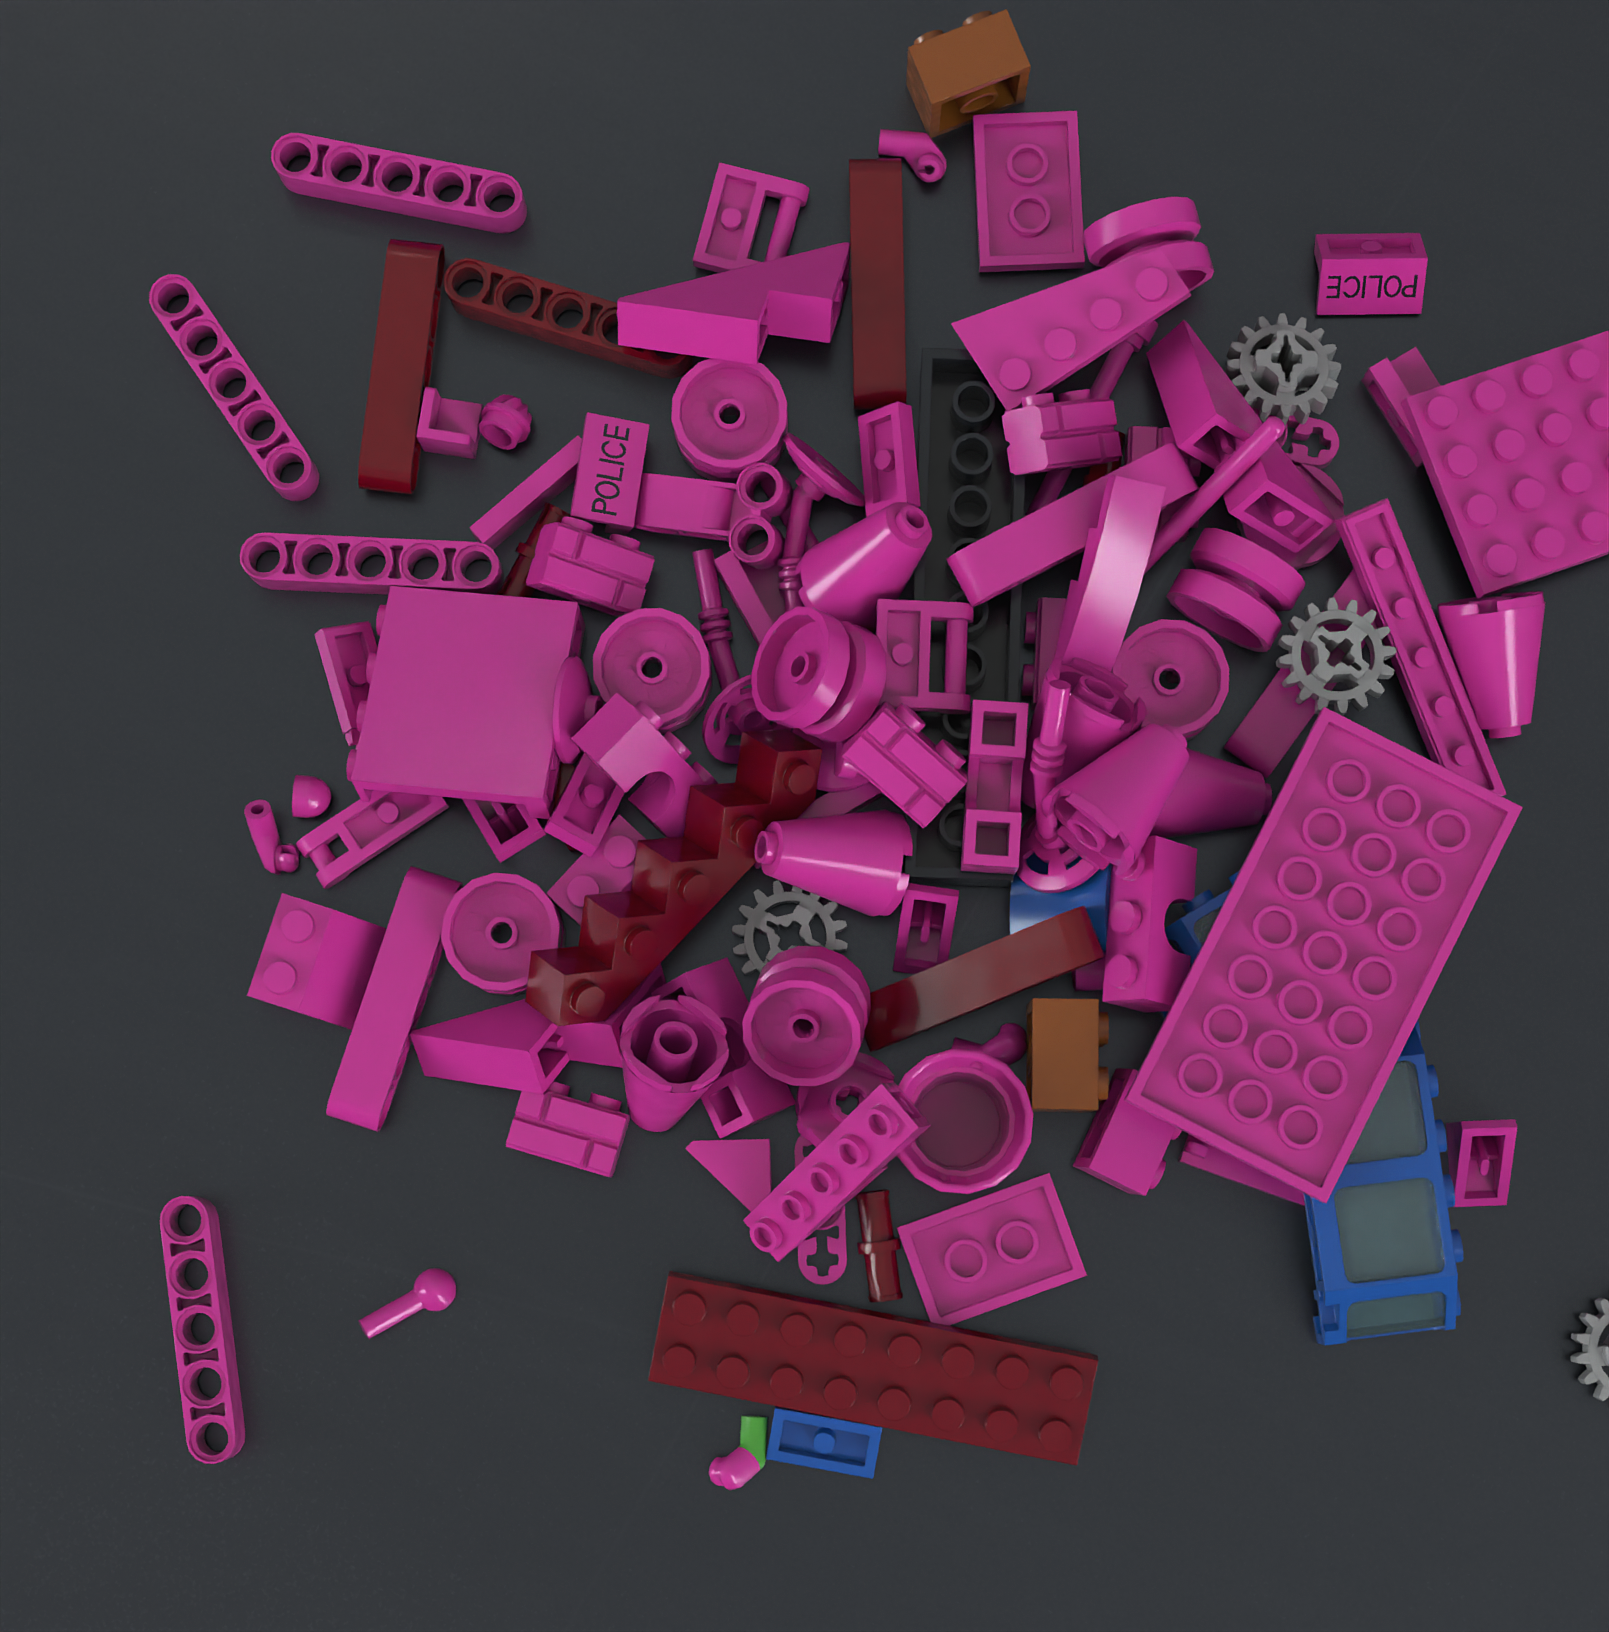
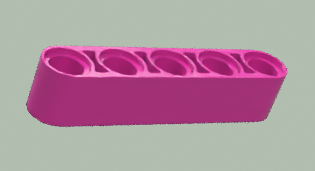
(382, 165)
(217, 370)
(1058, 529)
(351, 551)
(1276, 717)
(392, 1001)
(191, 1354)

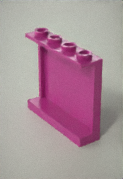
(464, 697)

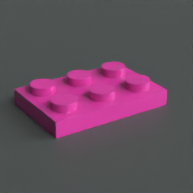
(1028, 191)
(991, 1251)

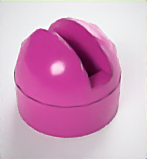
(309, 797)

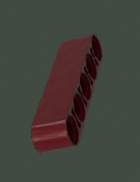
(877, 282)
(540, 319)
(401, 365)
(982, 977)

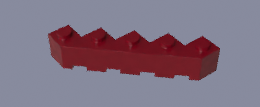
(674, 881)

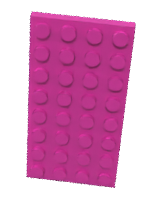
(1323, 955)

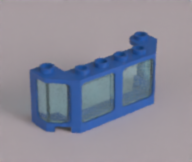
(1386, 1231)

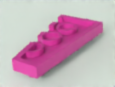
(1059, 330)

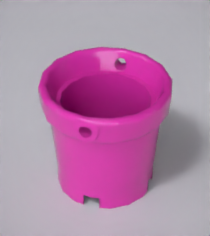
(976, 1120)

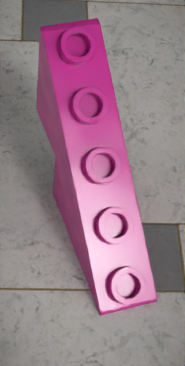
(736, 309)
(1213, 421)
(520, 1046)
(836, 1170)

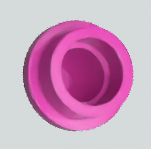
(505, 421)

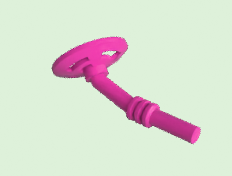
(816, 480)
(733, 699)
(1043, 840)

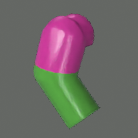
(745, 1460)

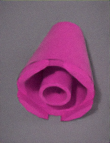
(864, 564)
(1496, 655)
(1095, 719)
(1119, 796)
(1213, 798)
(841, 858)
(670, 1058)

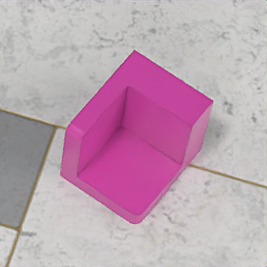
(449, 425)

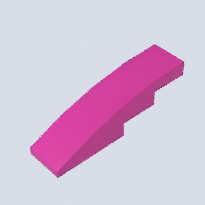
(1110, 573)

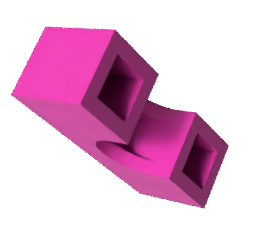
(627, 746)
(994, 787)
(1139, 961)
(743, 1090)

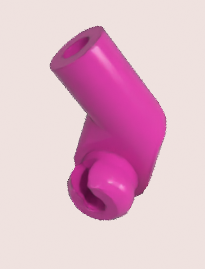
(917, 149)
(267, 841)
(1006, 1046)

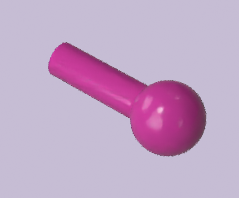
(432, 1291)

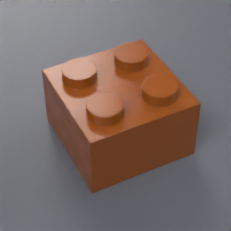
(967, 72)
(1065, 1055)

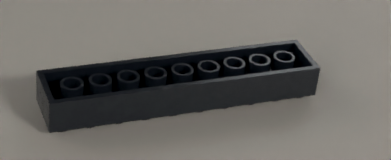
(965, 497)

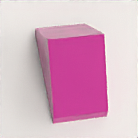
(505, 826)
(925, 928)
(1481, 1160)
(738, 1165)

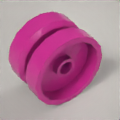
(1148, 226)
(723, 389)
(1236, 589)
(659, 638)
(1186, 658)
(818, 674)
(478, 913)
(807, 1016)

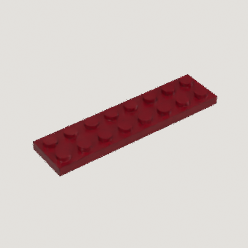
(873, 1368)

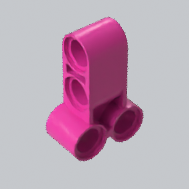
(716, 510)

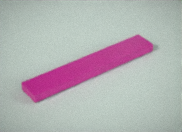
(1421, 651)

